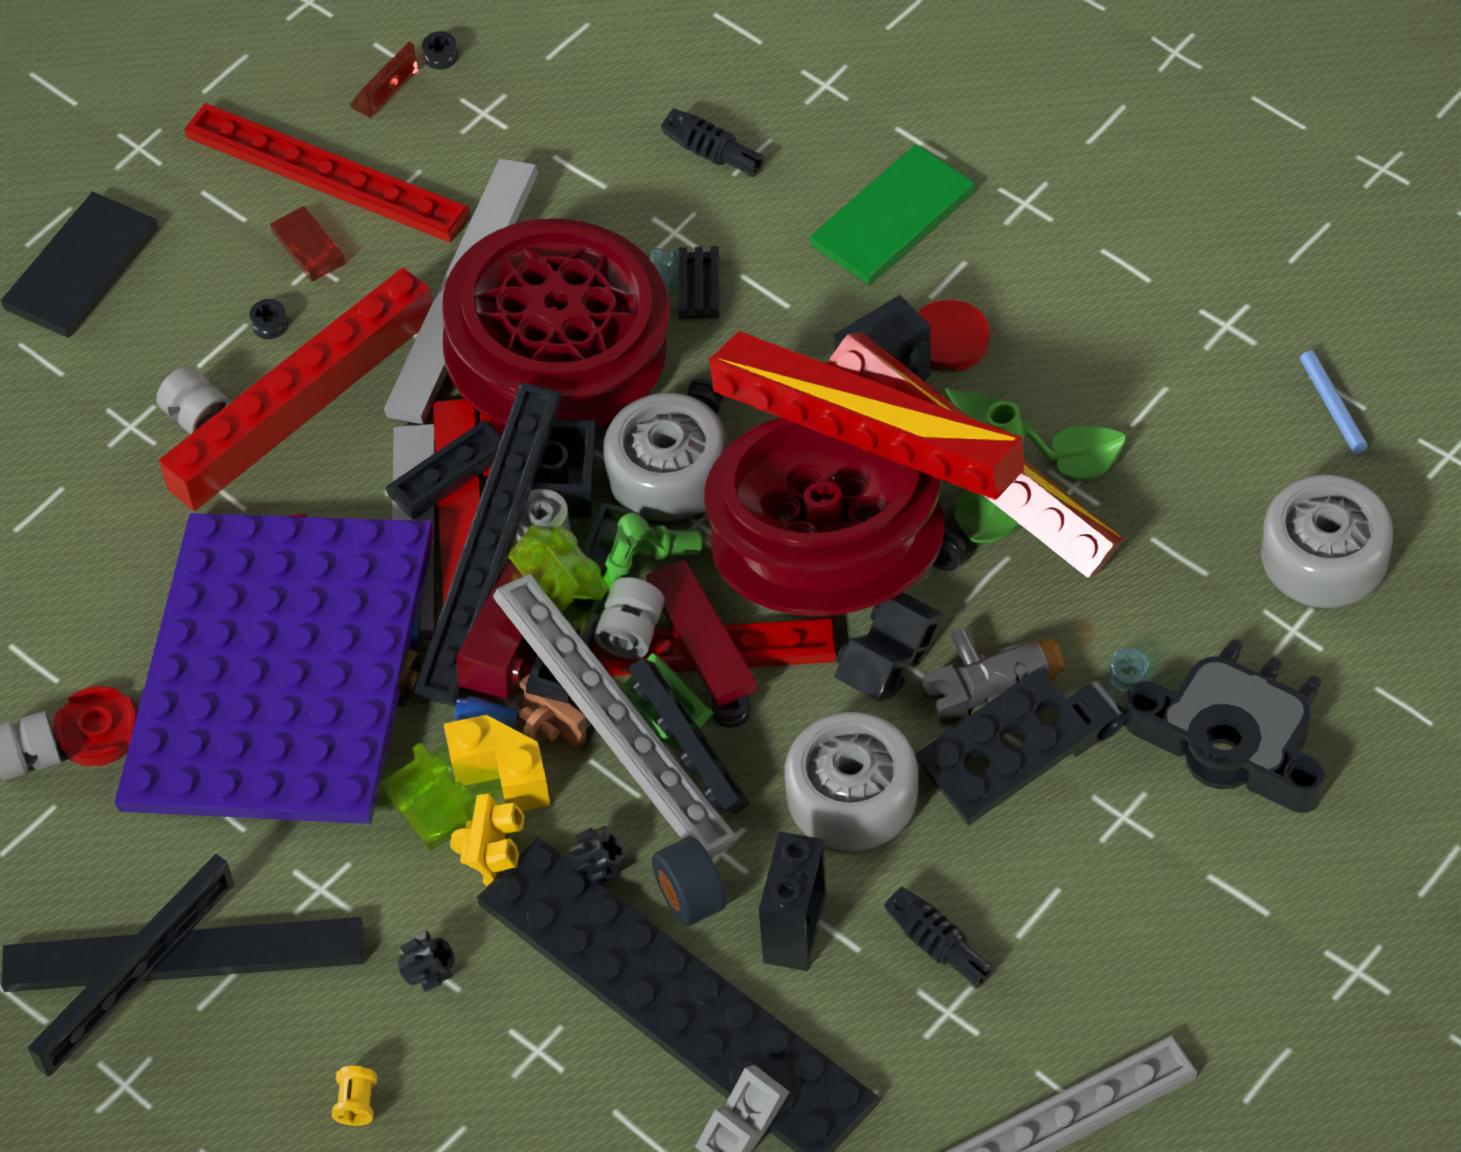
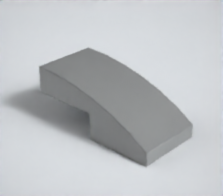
(745, 1115)

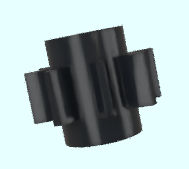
(597, 854)
(426, 961)

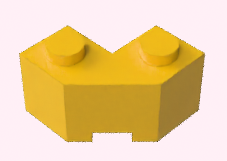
(490, 750)

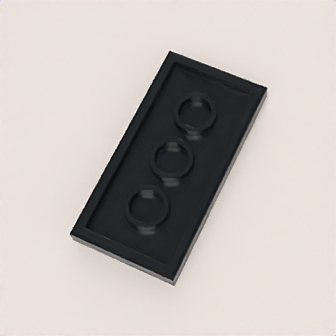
(79, 264)

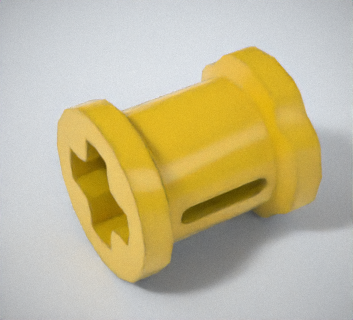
(354, 1096)

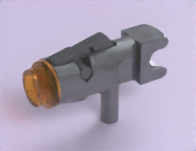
(987, 678)

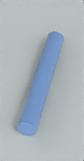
(1333, 402)

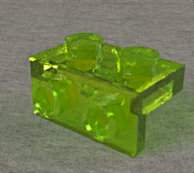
(558, 565)
(428, 798)

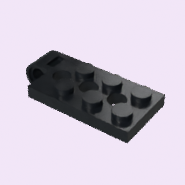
(1085, 720)

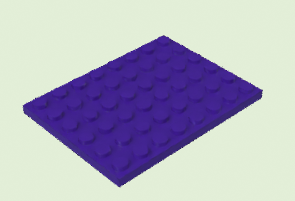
(277, 668)

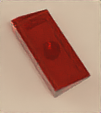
(386, 82)

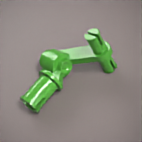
(636, 537)

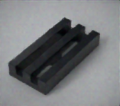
(699, 257)

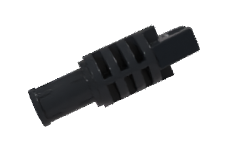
(710, 142)
(937, 935)

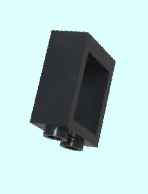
(792, 896)

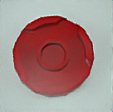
(956, 334)
(95, 726)

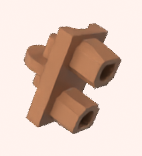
(552, 719)

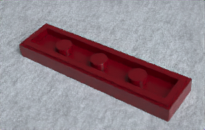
(702, 634)

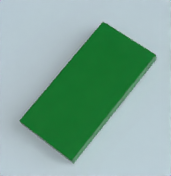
(892, 214)

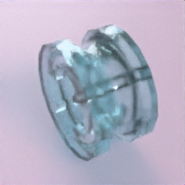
(665, 264)
(1127, 657)

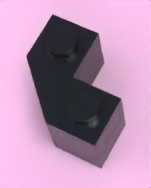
(899, 634)

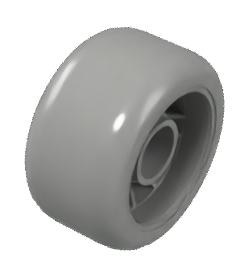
(662, 455)
(1326, 541)
(851, 781)

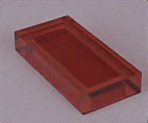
(307, 243)

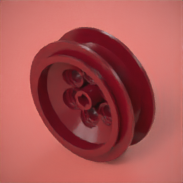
(558, 312)
(818, 521)

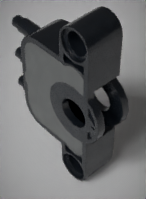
(1236, 708)

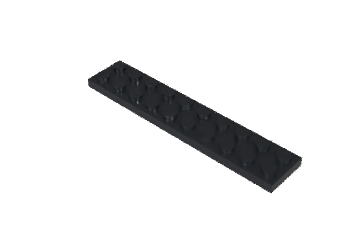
(674, 996)

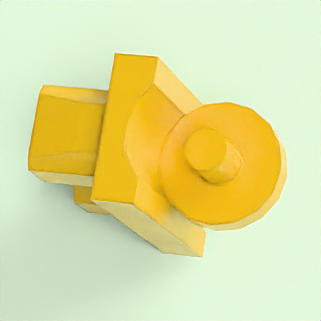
(483, 839)

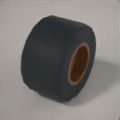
(689, 881)

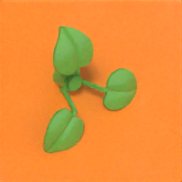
(1079, 451)

